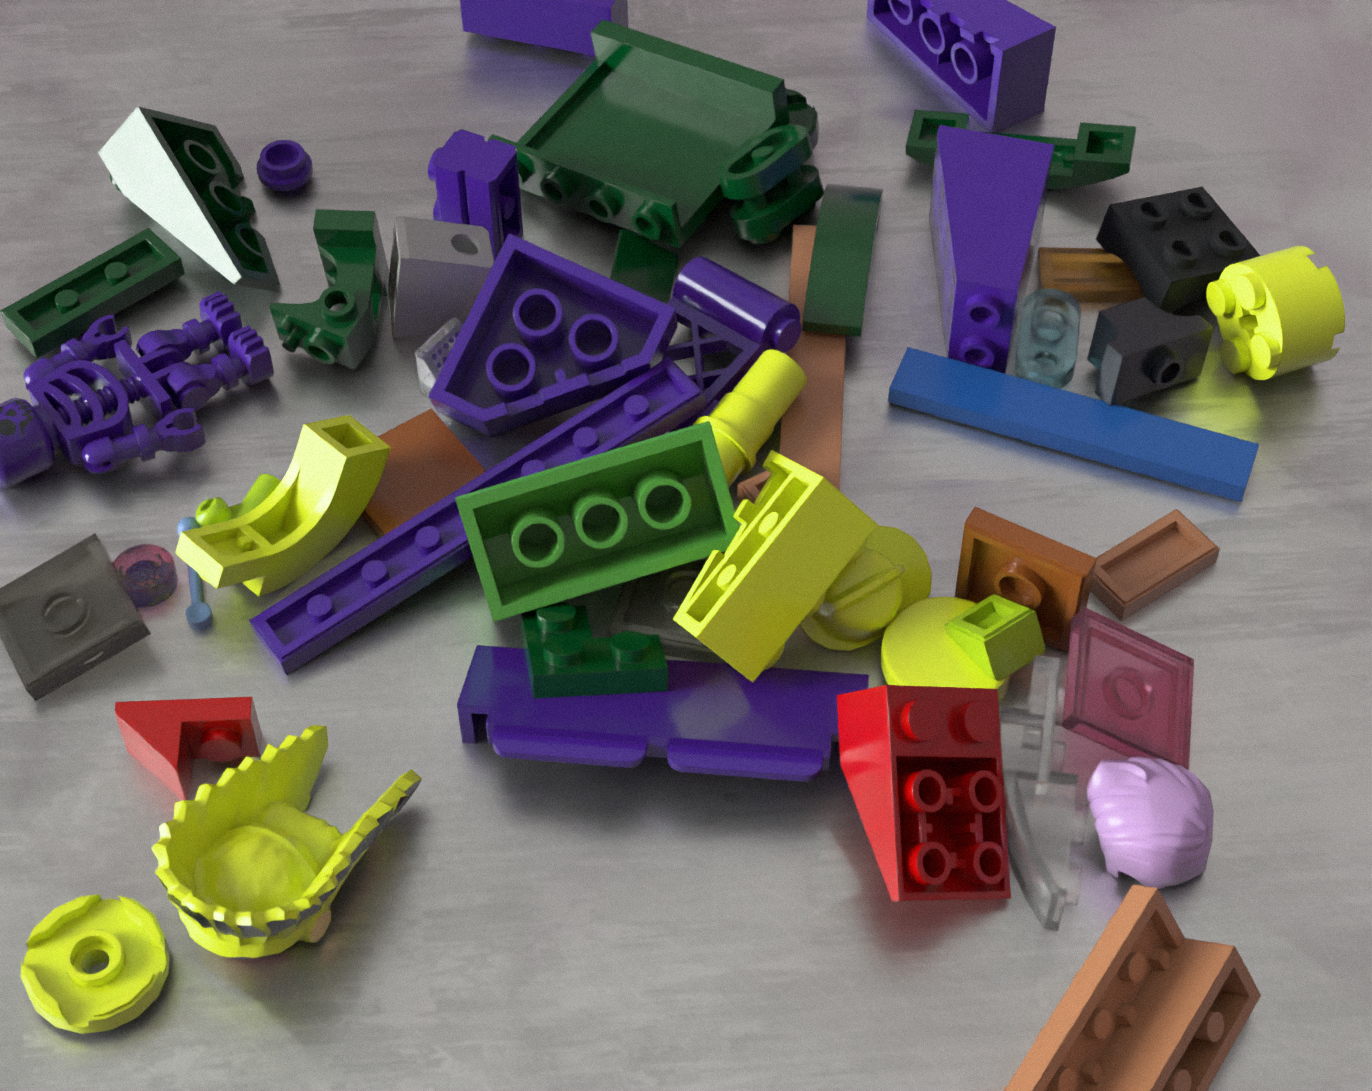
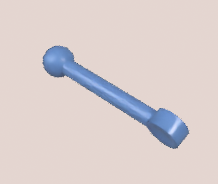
(198, 613)

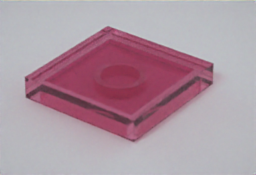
(1127, 690)

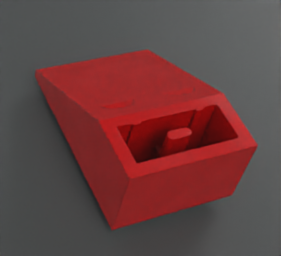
(929, 788)

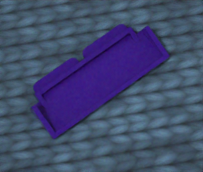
(702, 724)

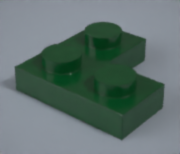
(570, 662)

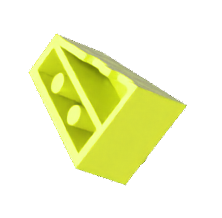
(775, 567)

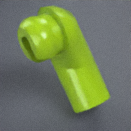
(216, 510)

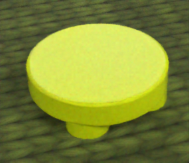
(923, 654)

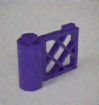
(731, 317)

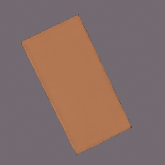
(1151, 564)

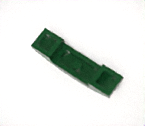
(1094, 157)
(842, 260)

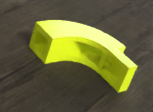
(302, 519)

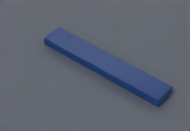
(1074, 423)

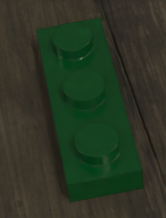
(92, 291)

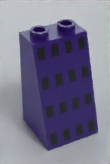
(985, 237)

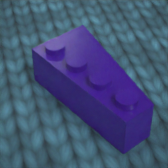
(977, 51)

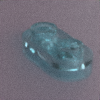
(1048, 337)

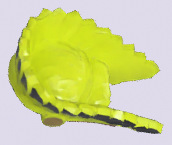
(255, 866)

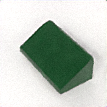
(644, 266)

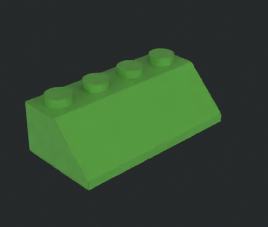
(599, 521)

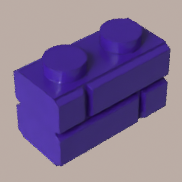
(478, 185)

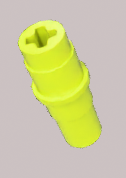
(749, 412)

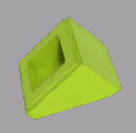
(998, 635)

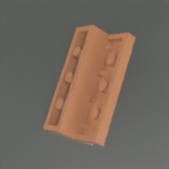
(1143, 1009)

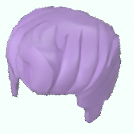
(1151, 820)

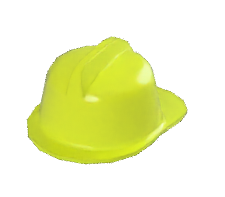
(871, 591)

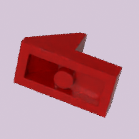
(174, 732)

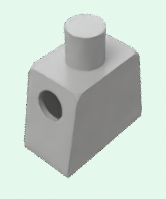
(435, 274)

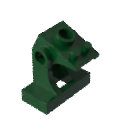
(356, 278)

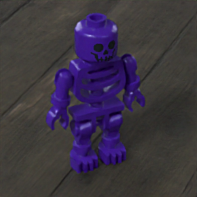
(76, 391)

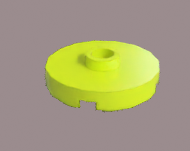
(88, 934)

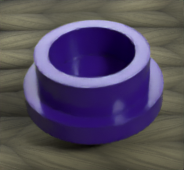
(284, 165)

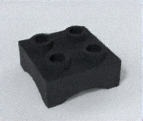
(1173, 244)

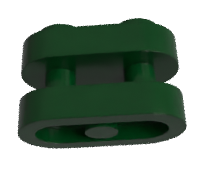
(771, 183)

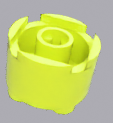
(1276, 313)

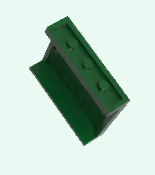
(647, 133)

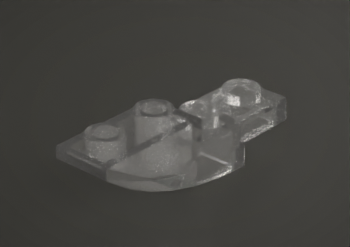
(1041, 798)

